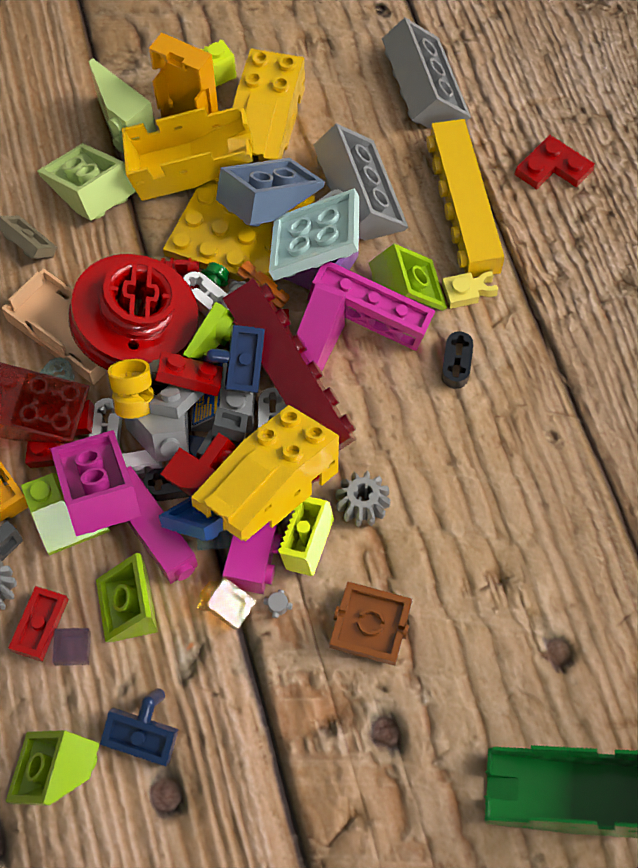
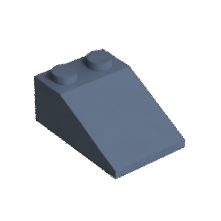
(265, 189)

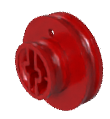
(110, 330)

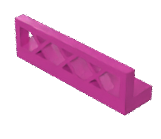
(377, 302)

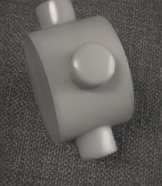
(278, 603)

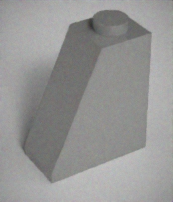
(160, 434)

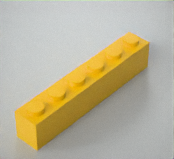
(465, 198)

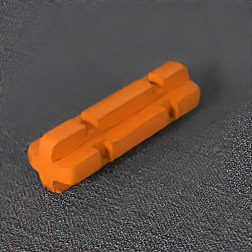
(247, 272)

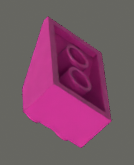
(95, 483)

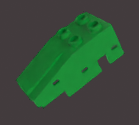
(563, 790)

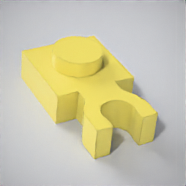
(466, 290)

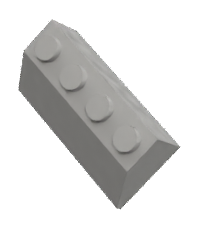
(424, 75)
(354, 162)

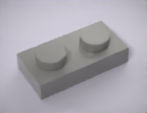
(173, 401)

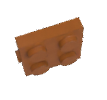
(370, 623)

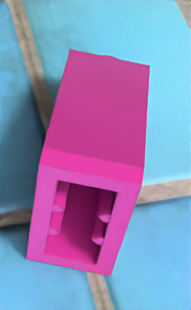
(322, 323)

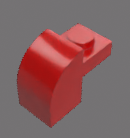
(191, 473)

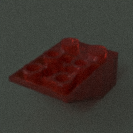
(39, 406)

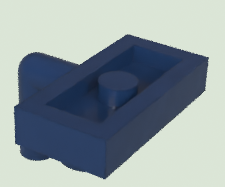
(242, 358)
(139, 733)

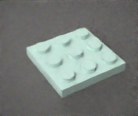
(315, 235)

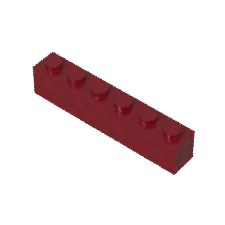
(285, 359)

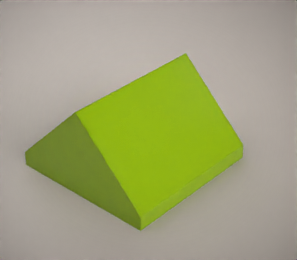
(126, 601)

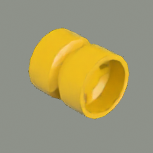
(131, 388)

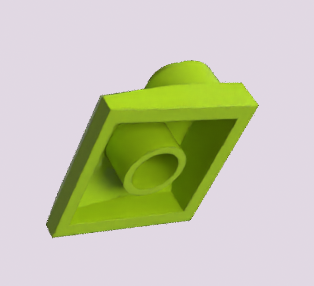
(212, 332)

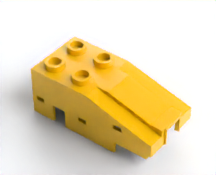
(269, 97)
(185, 155)
(269, 473)

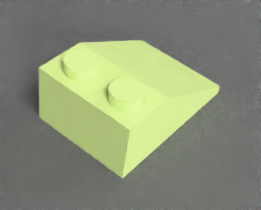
(120, 103)
(88, 180)

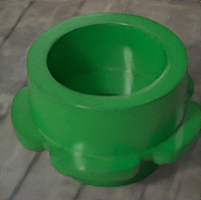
(216, 273)

